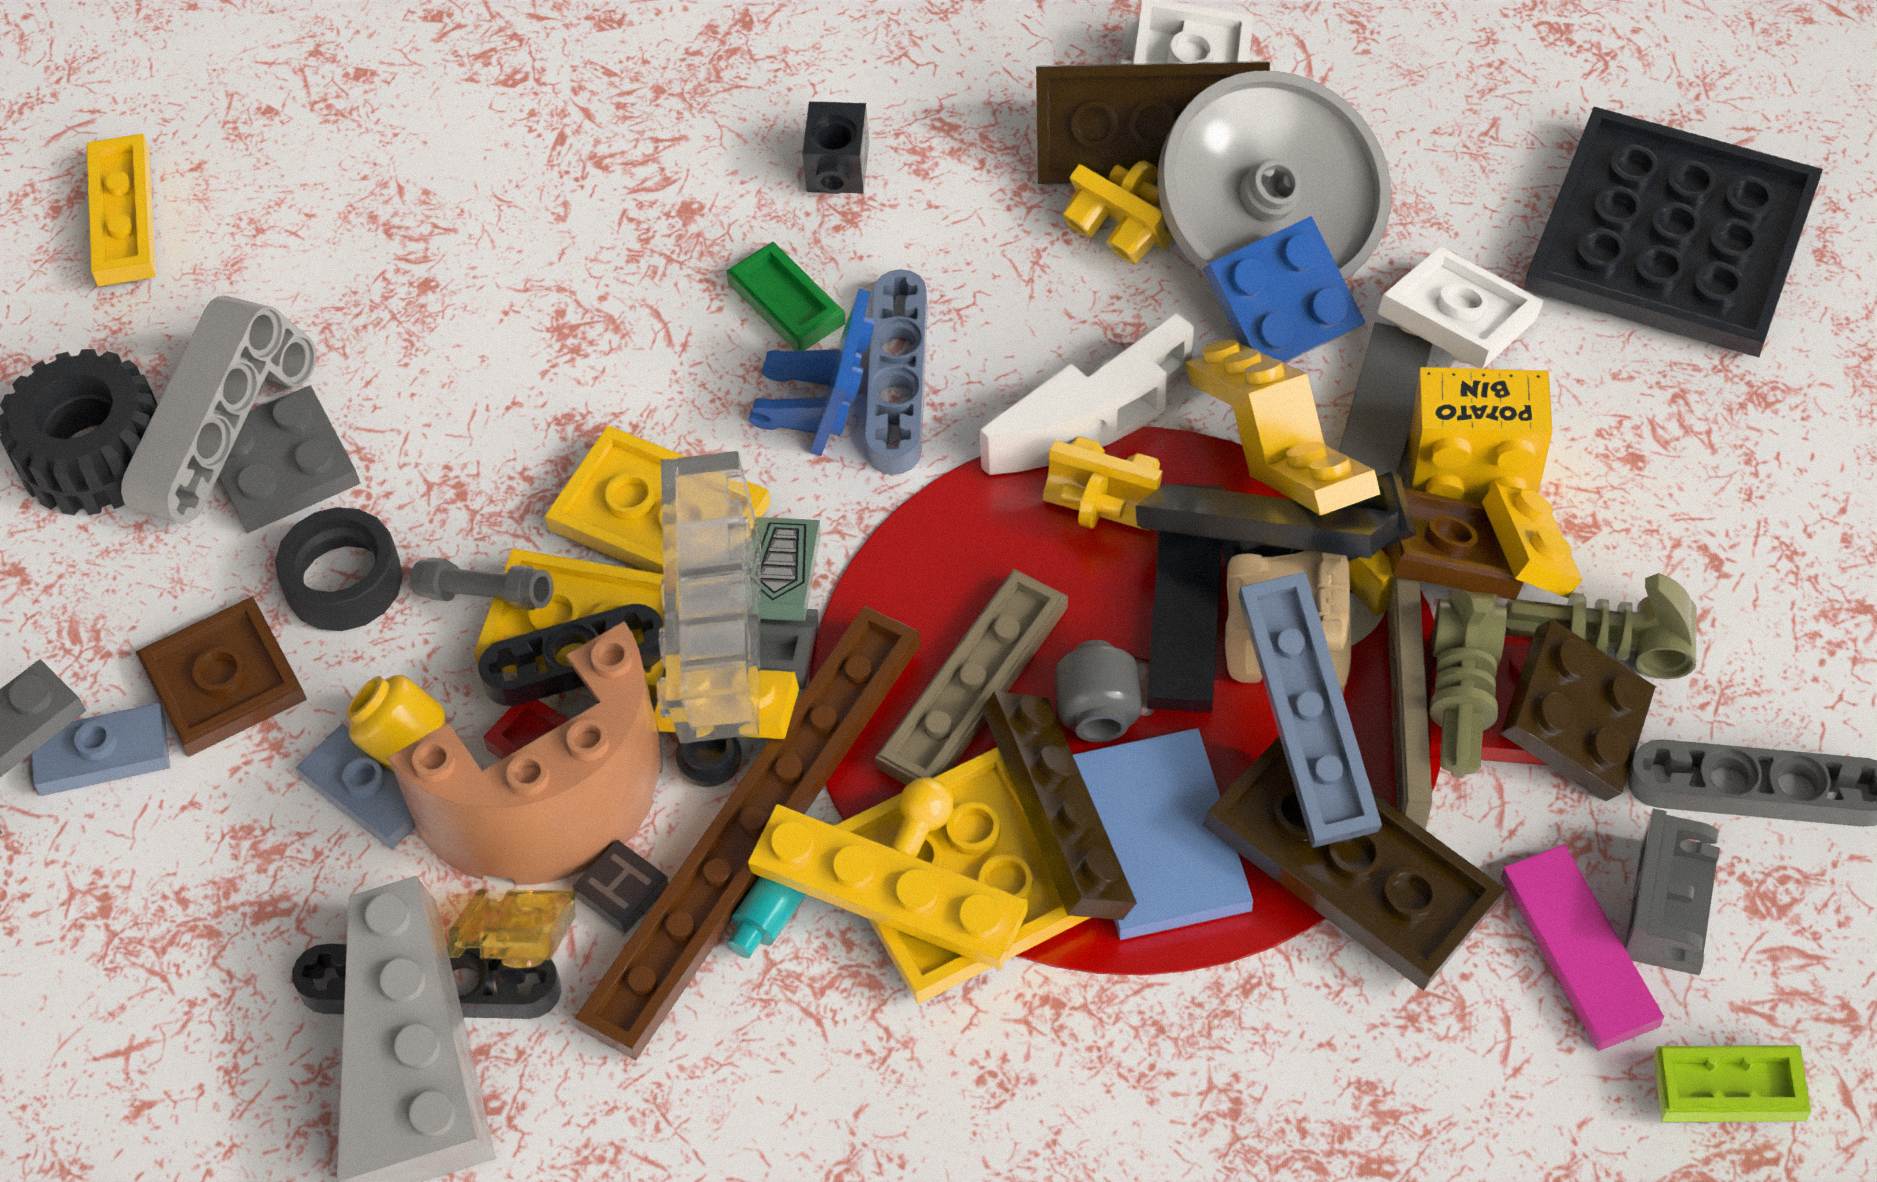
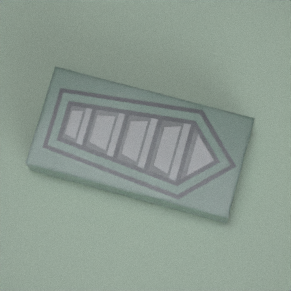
(787, 566)

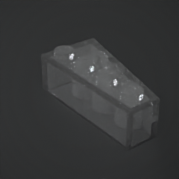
(709, 599)

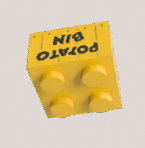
(1479, 431)

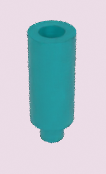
(762, 915)

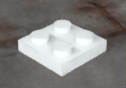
(1460, 307)

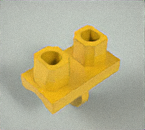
(1138, 221)
(1099, 483)

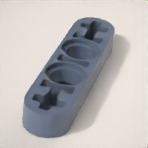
(895, 370)

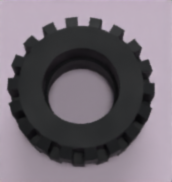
(58, 404)

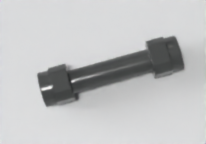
(519, 587)

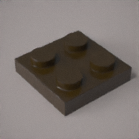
(1578, 710)

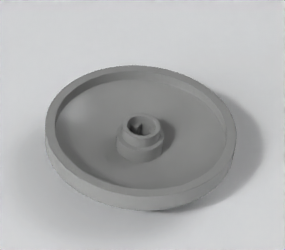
(1265, 156)

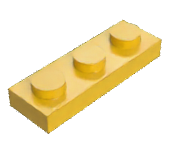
(120, 210)

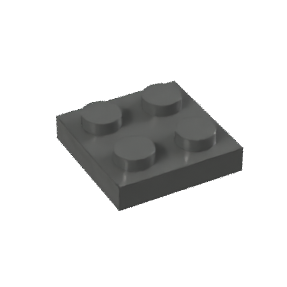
(285, 461)

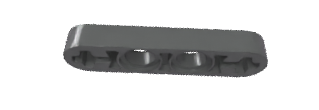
(1761, 772)

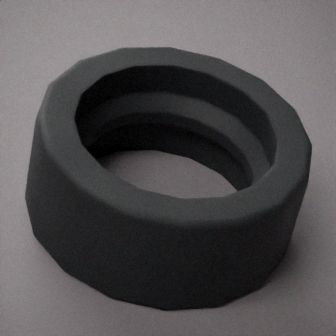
(331, 531)

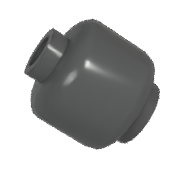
(1097, 691)

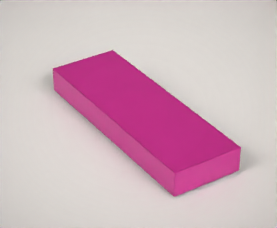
(1582, 948)

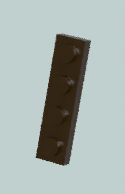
(1058, 806)

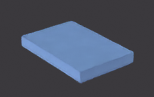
(1154, 811)

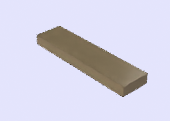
(983, 662)
(1409, 701)

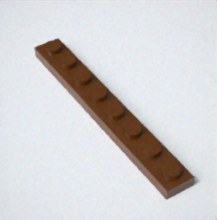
(716, 874)

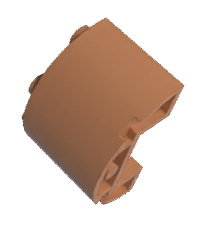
(557, 798)

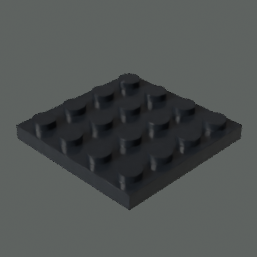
(1674, 231)

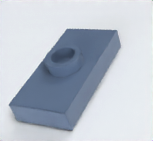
(102, 750)
(358, 787)

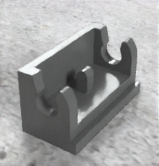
(1673, 893)

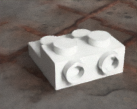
(1186, 33)

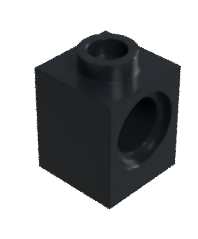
(836, 147)

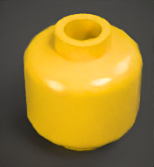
(391, 716)

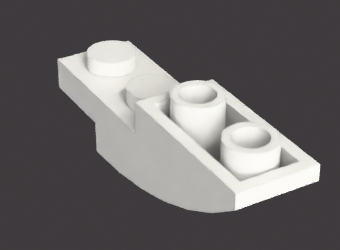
(1102, 407)

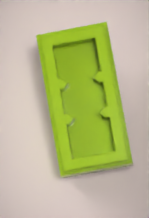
(1731, 1083)

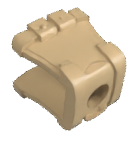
(1330, 588)

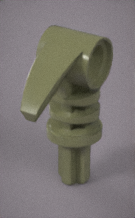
(1658, 632)
(1467, 649)

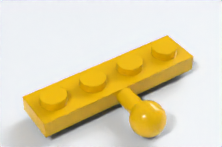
(892, 882)

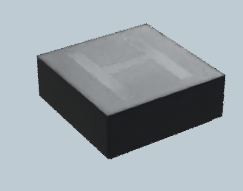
(620, 886)

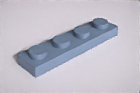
(1309, 710)

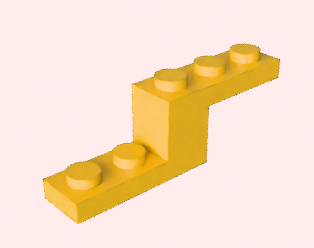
(1280, 427)

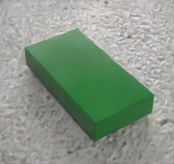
(786, 297)

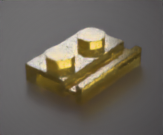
(516, 929)

